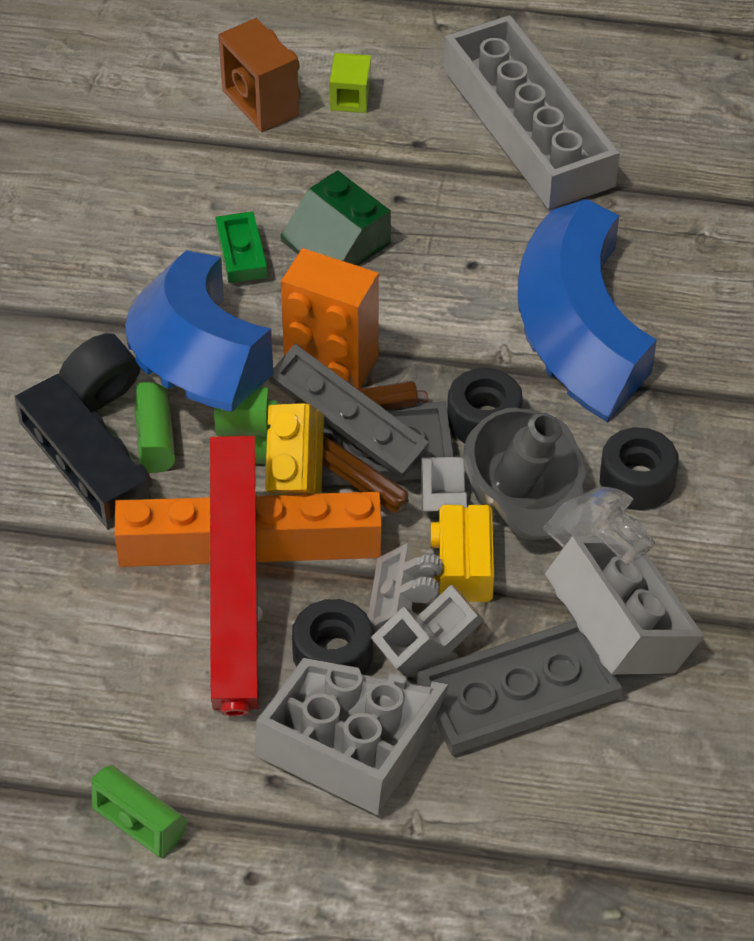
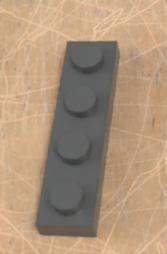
(349, 411)

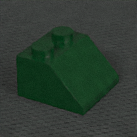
(339, 221)

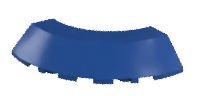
(572, 315)
(192, 341)

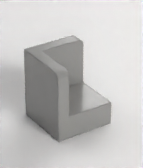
(442, 482)

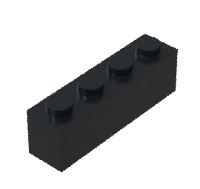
(81, 447)

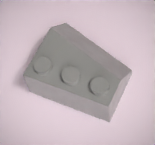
(347, 729)

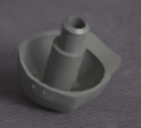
(524, 467)

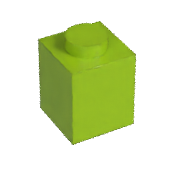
(350, 82)

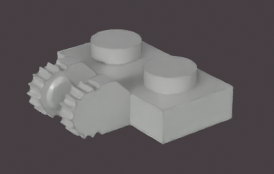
(401, 579)

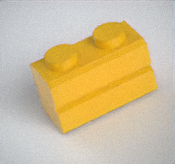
(294, 449)
(465, 550)

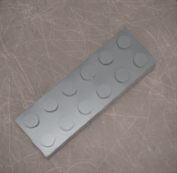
(531, 112)

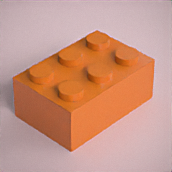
(332, 313)

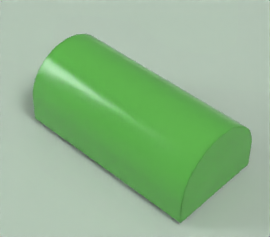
(154, 427)
(137, 811)

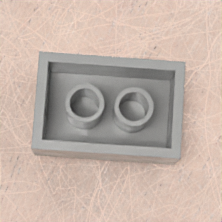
(623, 608)

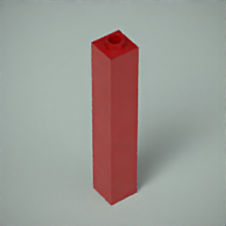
(233, 575)

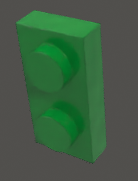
(241, 247)

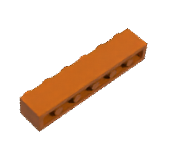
(287, 529)

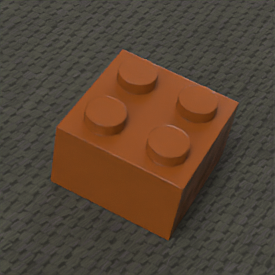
(259, 74)

